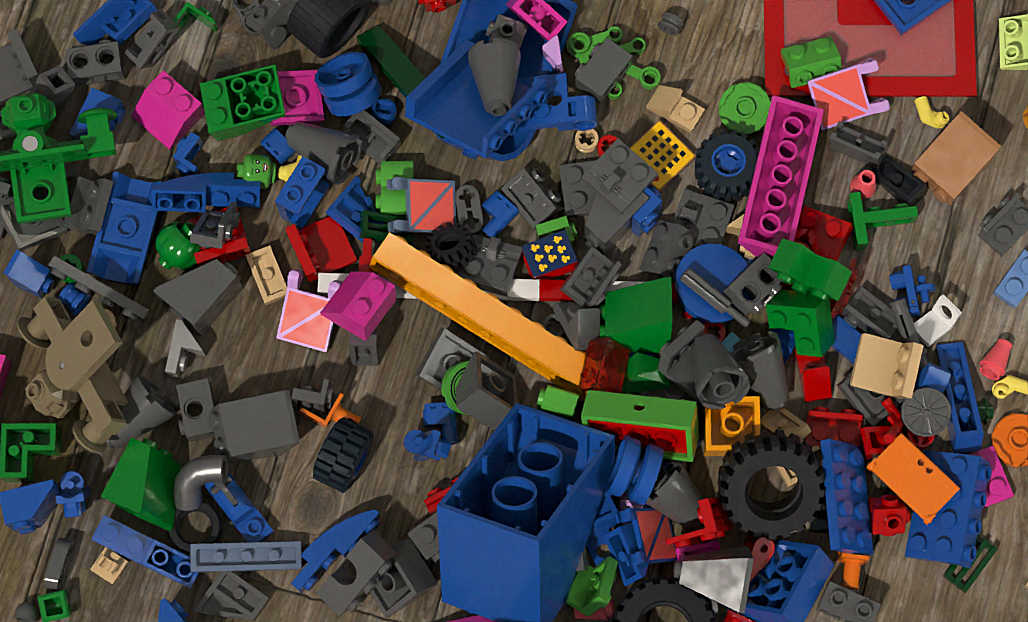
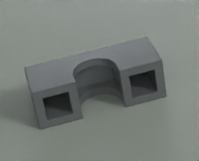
(371, 558)

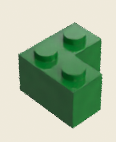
(809, 271)
(806, 317)
(20, 445)

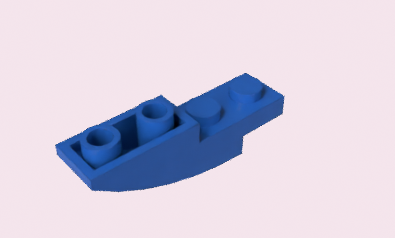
(201, 190)
(338, 539)
(144, 551)

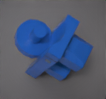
(905, 279)
(426, 445)
(73, 494)

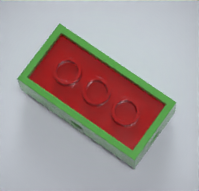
(650, 419)

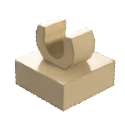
(109, 566)

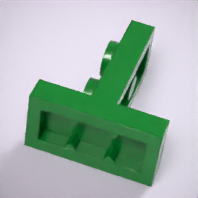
(874, 218)

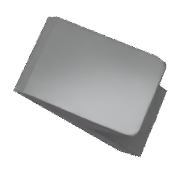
(181, 343)

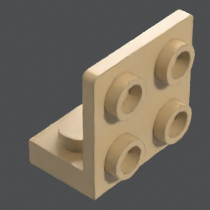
(886, 366)

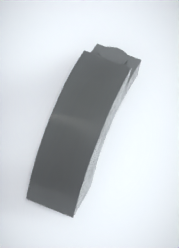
(54, 85)

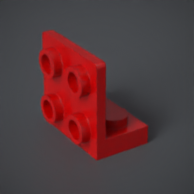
(321, 247)
(232, 250)
(715, 522)

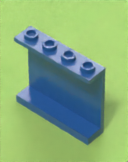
(453, 107)

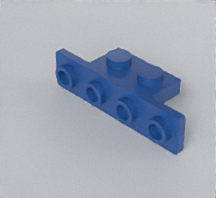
(115, 19)

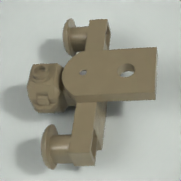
(76, 369)

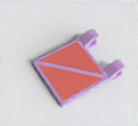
(844, 95)
(301, 315)

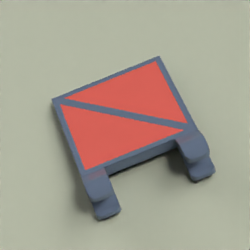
(427, 204)

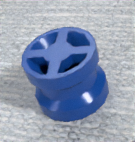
(74, 298)

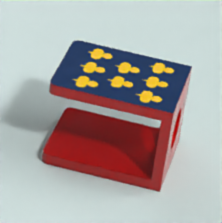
(549, 256)

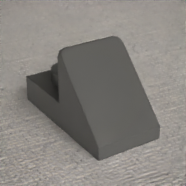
(578, 323)

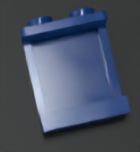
(302, 193)

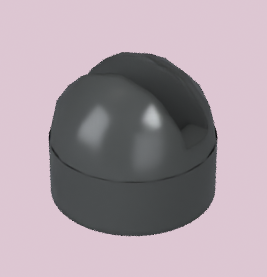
(25, 612)

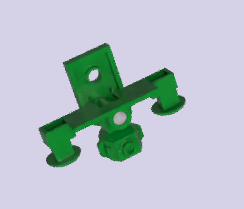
(40, 160)

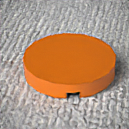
(1011, 440)

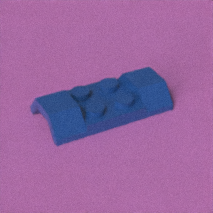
(125, 232)

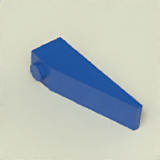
(965, 422)

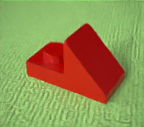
(814, 377)
(873, 440)

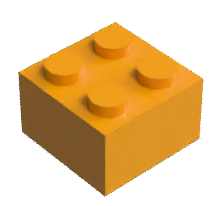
(730, 425)

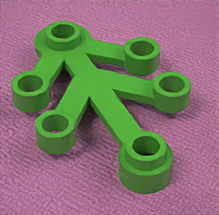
(591, 41)

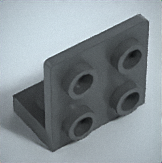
(17, 68)

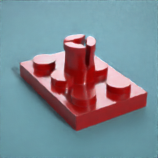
(822, 233)

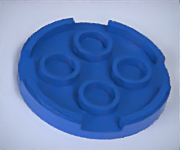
(716, 265)

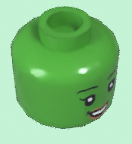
(257, 169)

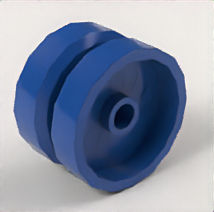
(348, 84)
(634, 470)

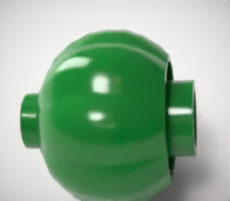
(175, 246)

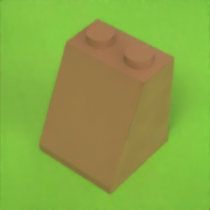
(955, 159)

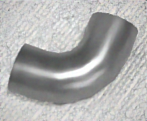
(194, 475)

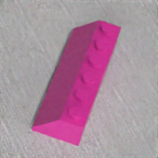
(780, 176)

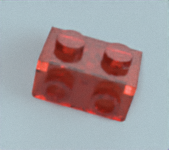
(604, 366)

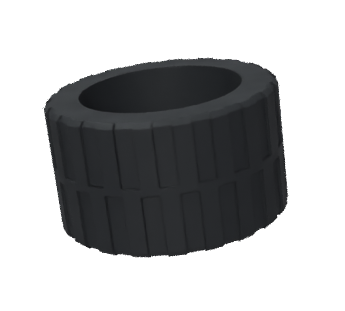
(327, 24)

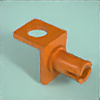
(334, 414)
(852, 567)

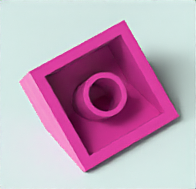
(167, 110)
(360, 303)

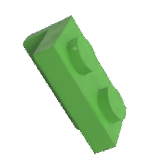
(810, 60)
(593, 587)

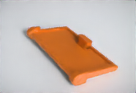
(914, 480)

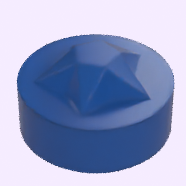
(384, 111)

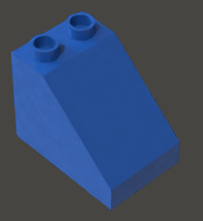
(522, 516)

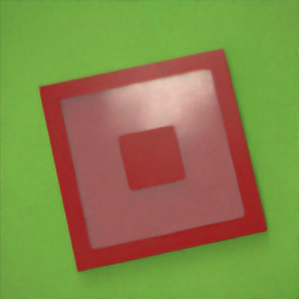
(925, 61)

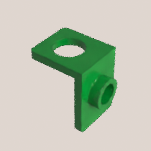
(199, 13)

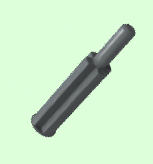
(711, 295)

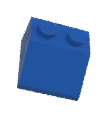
(29, 505)

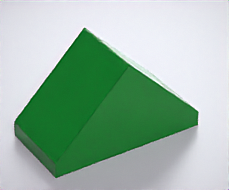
(643, 375)

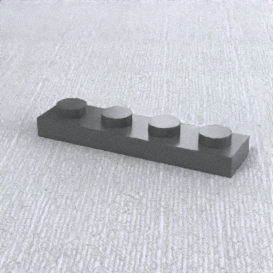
(87, 283)

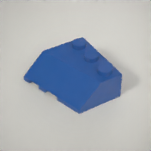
(787, 583)

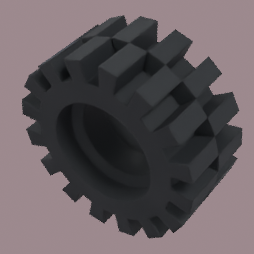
(450, 236)

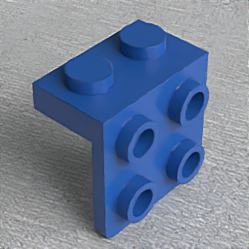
(645, 218)

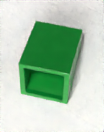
(639, 316)
(145, 483)

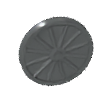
(926, 412)

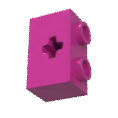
(538, 16)

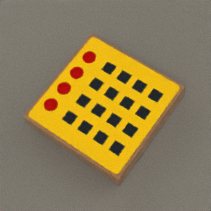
(664, 153)

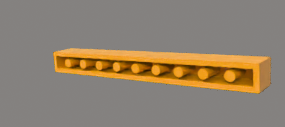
(480, 312)

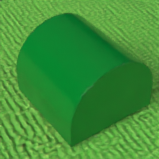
(54, 606)

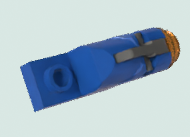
(240, 510)

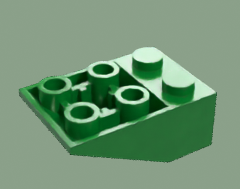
(242, 102)

